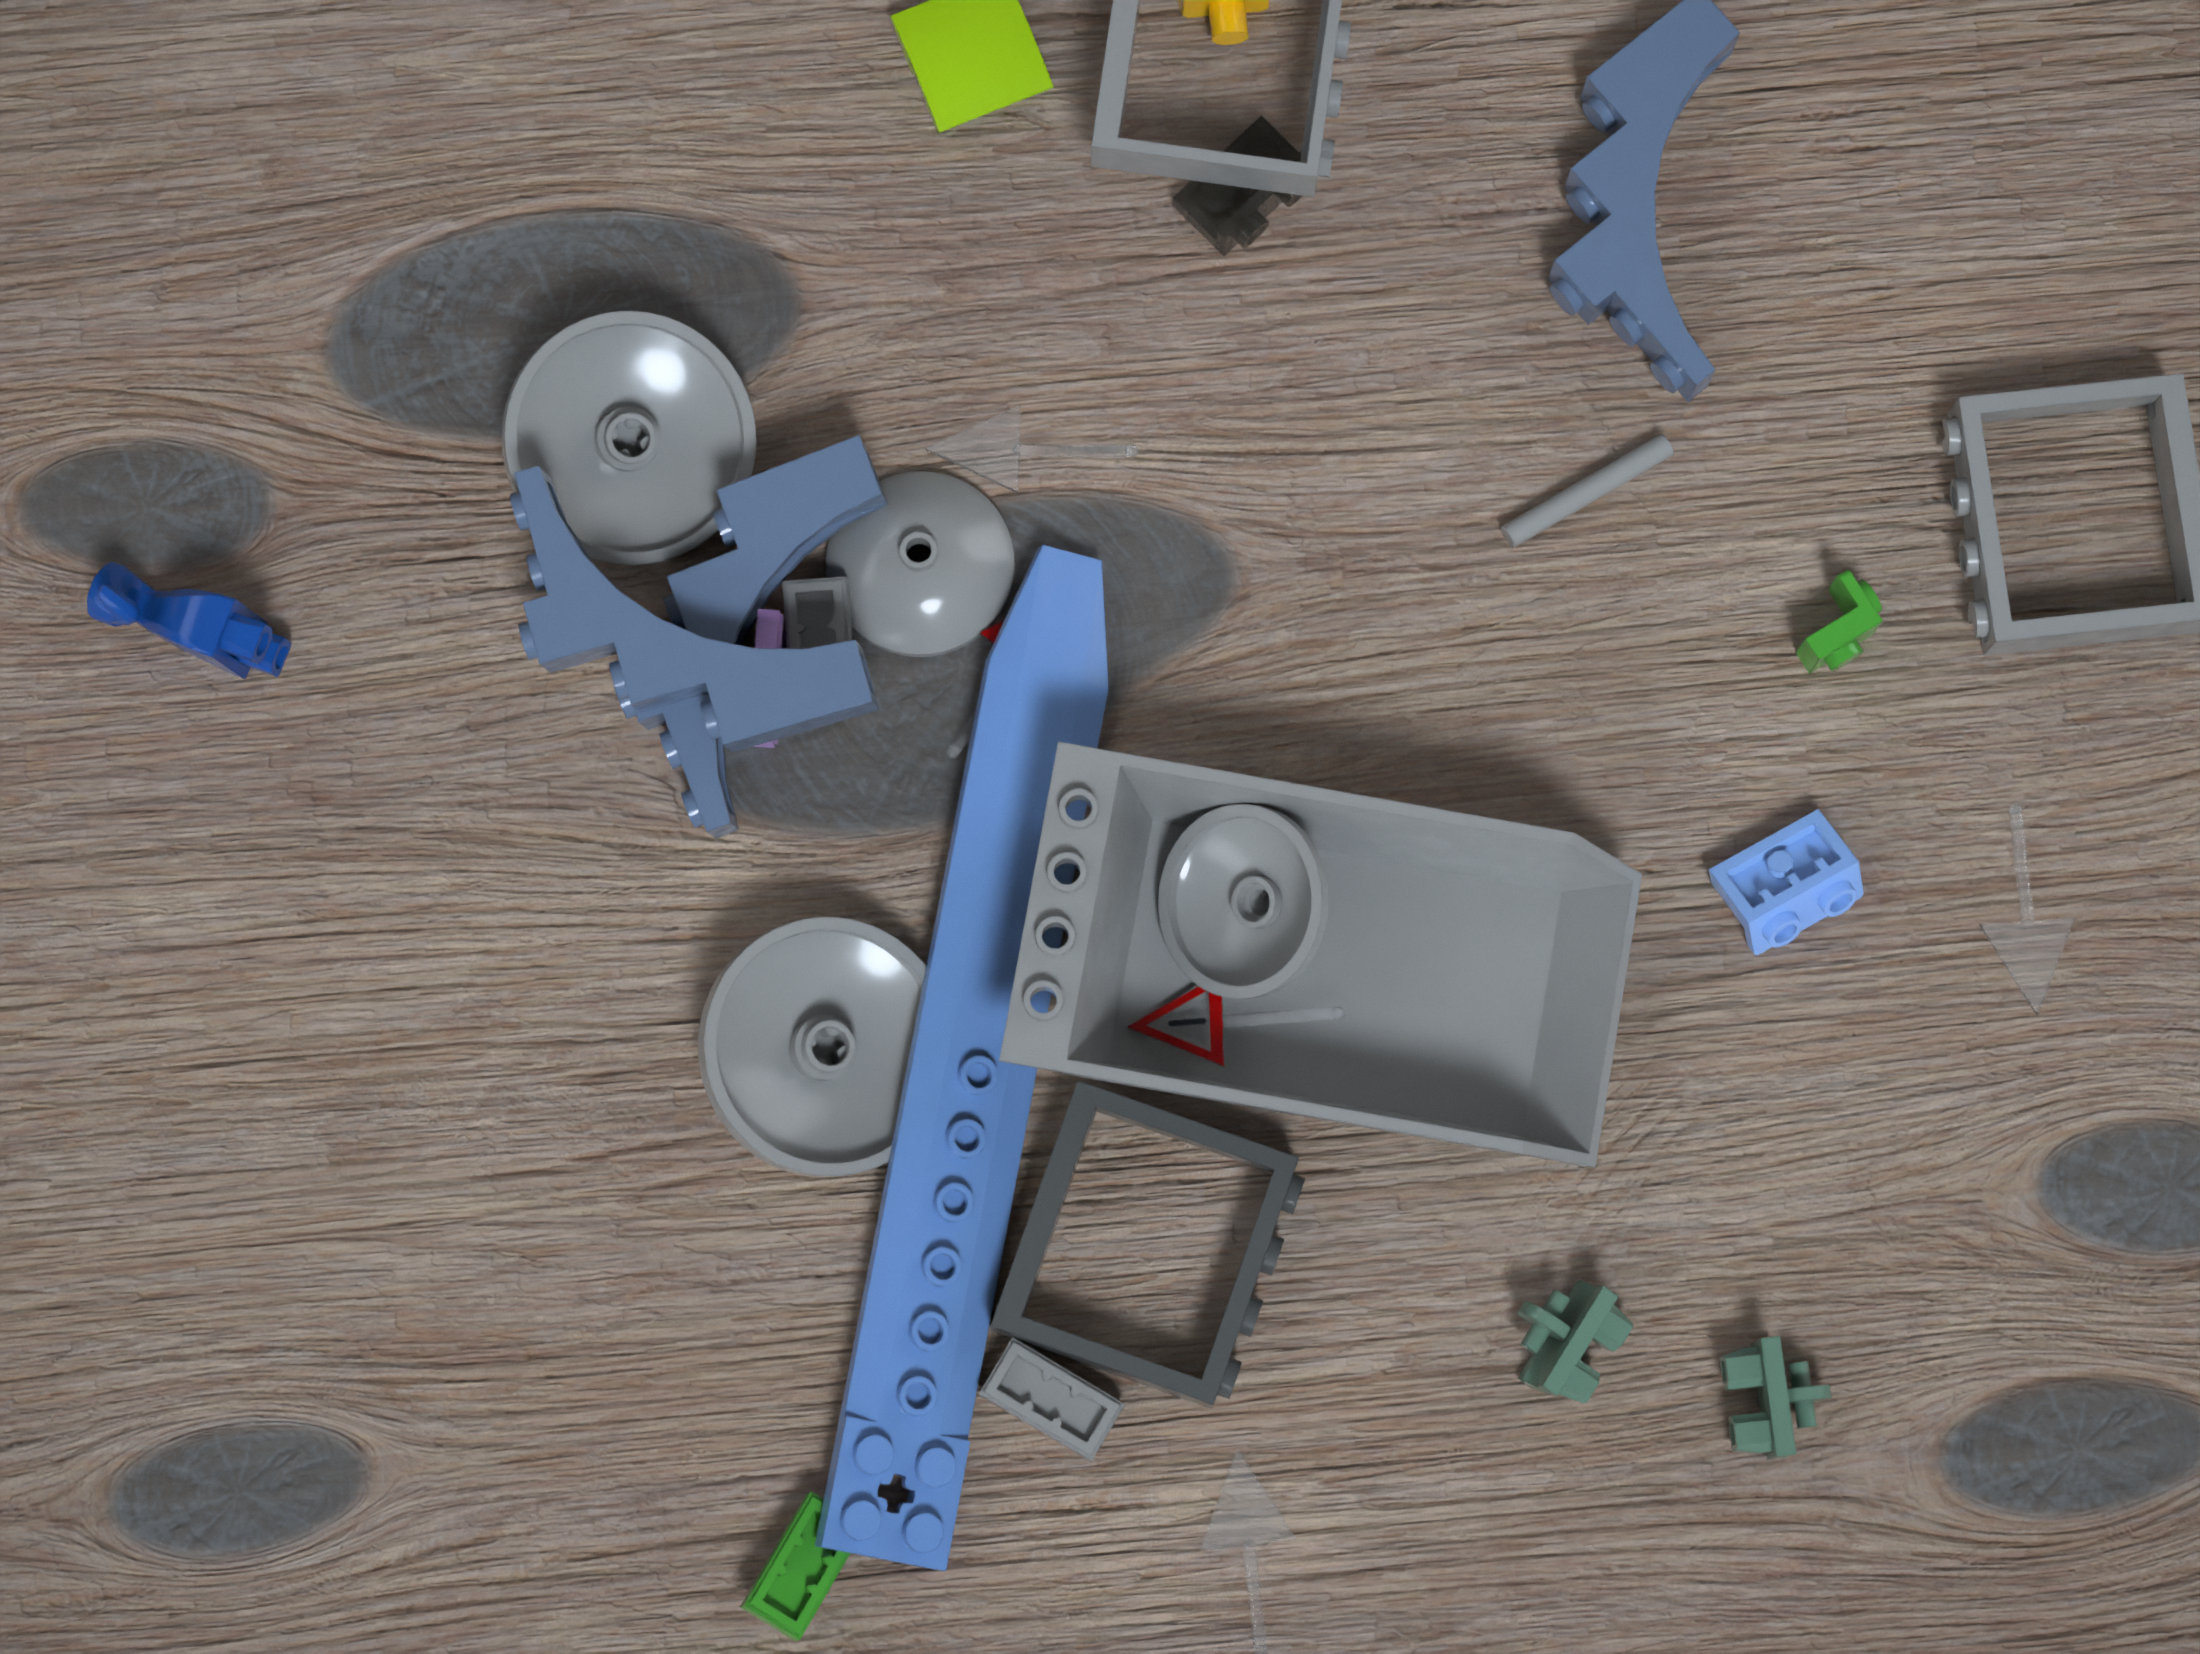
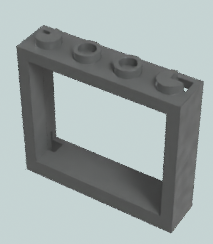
(1241, 1308)

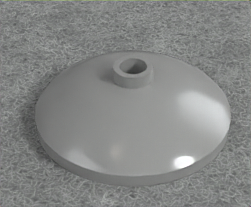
(929, 603)
(1216, 894)

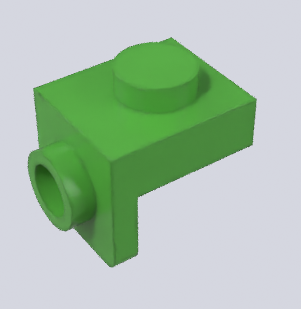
(1840, 640)

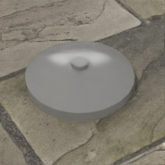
(634, 432)
(812, 1044)

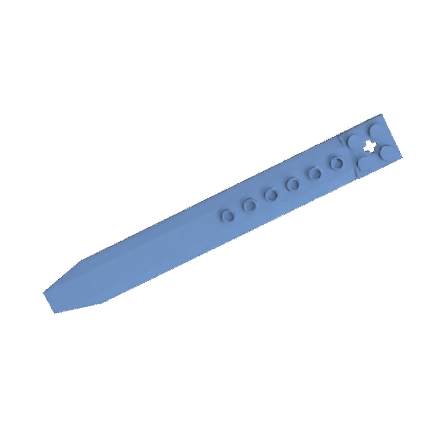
(959, 1106)

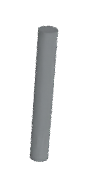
(1587, 490)

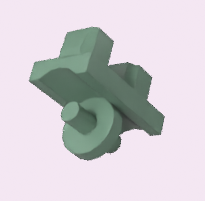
(1562, 1335)
(1764, 1369)

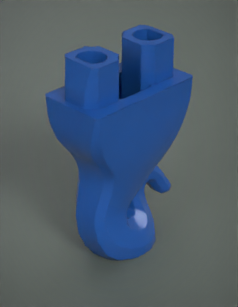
(194, 620)

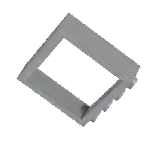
(1213, 166)
(1981, 550)

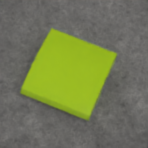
(970, 57)

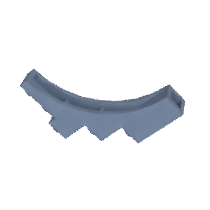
(1618, 261)
(775, 524)
(751, 691)

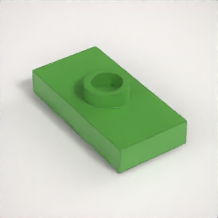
(795, 1574)

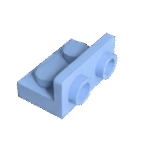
(1789, 882)

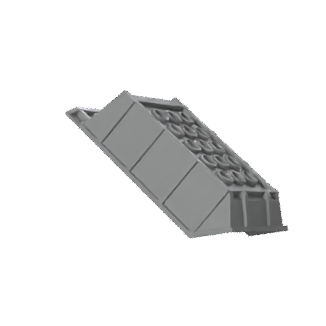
(1460, 944)

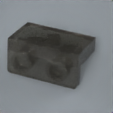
(1234, 213)

